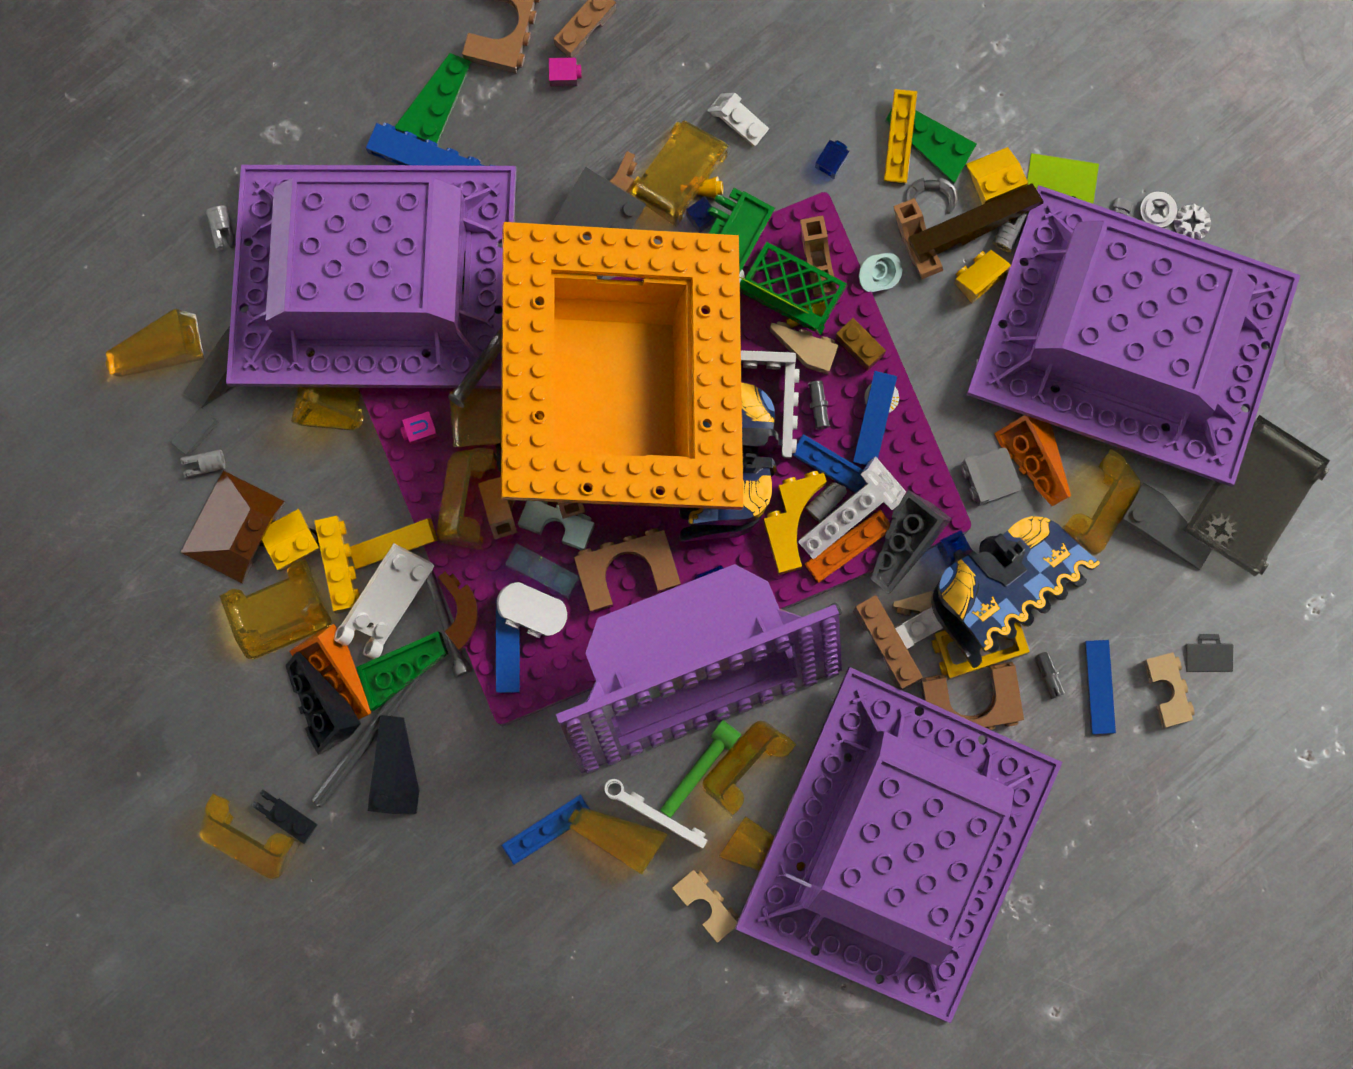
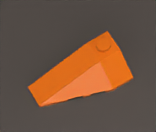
(1035, 451)
(336, 666)

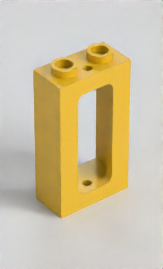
(953, 670)

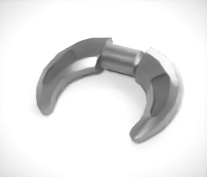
(942, 184)

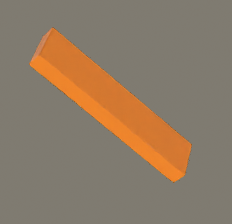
(848, 546)

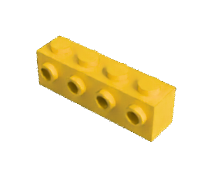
(336, 563)

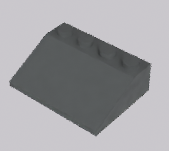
(598, 204)

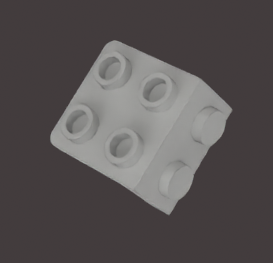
(991, 476)

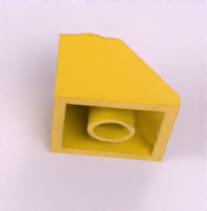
(996, 175)
(982, 275)
(289, 540)

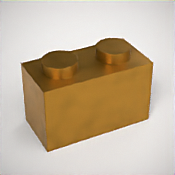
(860, 344)

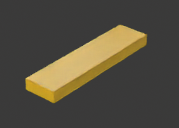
(900, 136)
(408, 537)

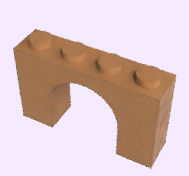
(507, 51)
(500, 511)
(652, 548)
(878, 624)
(1005, 703)

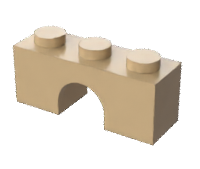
(1166, 670)
(721, 920)

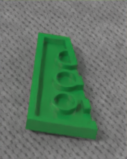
(435, 102)
(940, 145)
(397, 669)

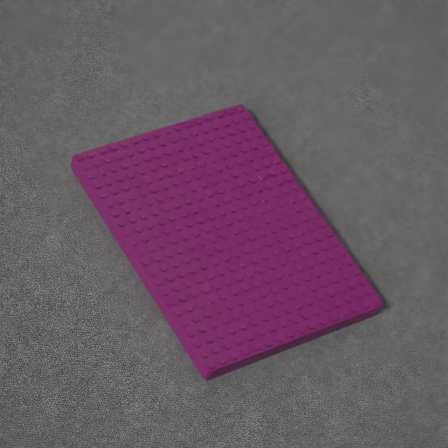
(556, 665)

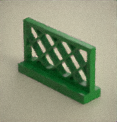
(809, 320)

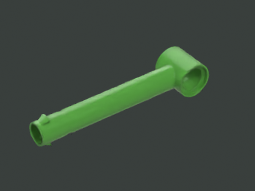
(724, 737)

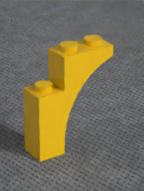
(783, 527)

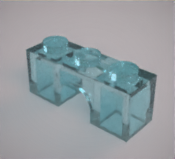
(543, 571)

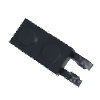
(287, 818)

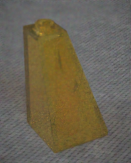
(162, 344)
(623, 839)
(749, 846)

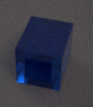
(832, 158)
(699, 215)
(951, 544)

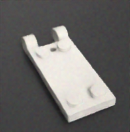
(385, 599)
(636, 802)

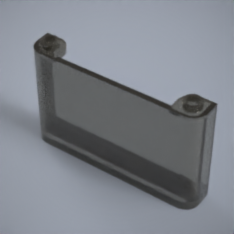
(1268, 490)

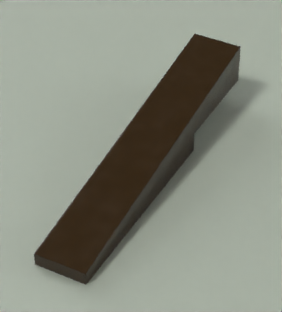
(974, 222)

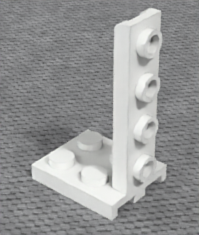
(774, 361)
(879, 488)

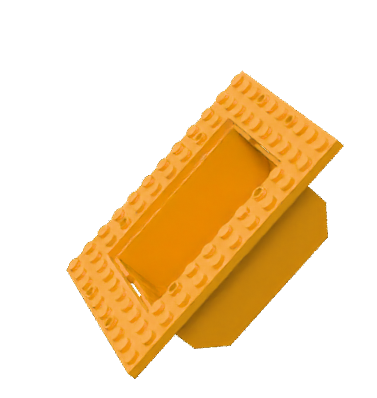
(621, 367)

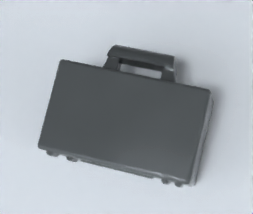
(1209, 656)

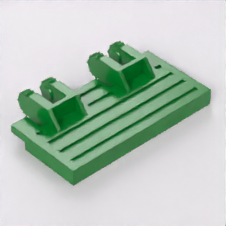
(746, 220)

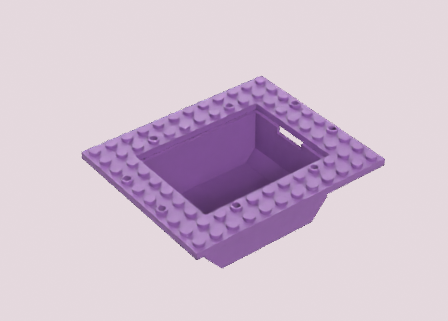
(367, 275)
(1134, 336)
(692, 662)
(899, 845)

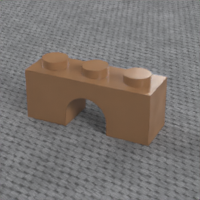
(581, 25)

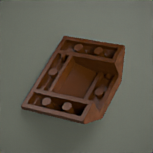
(232, 526)

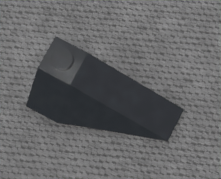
(326, 711)
(394, 777)

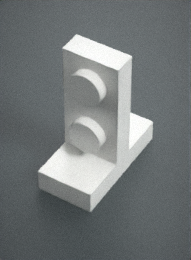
(738, 117)
(918, 627)

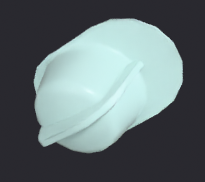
(880, 272)

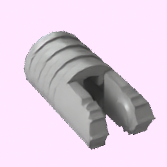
(219, 223)
(1009, 233)
(208, 462)
(826, 501)

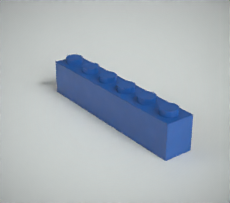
(408, 150)

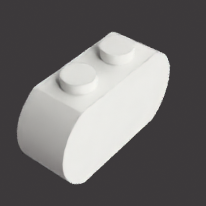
(531, 610)

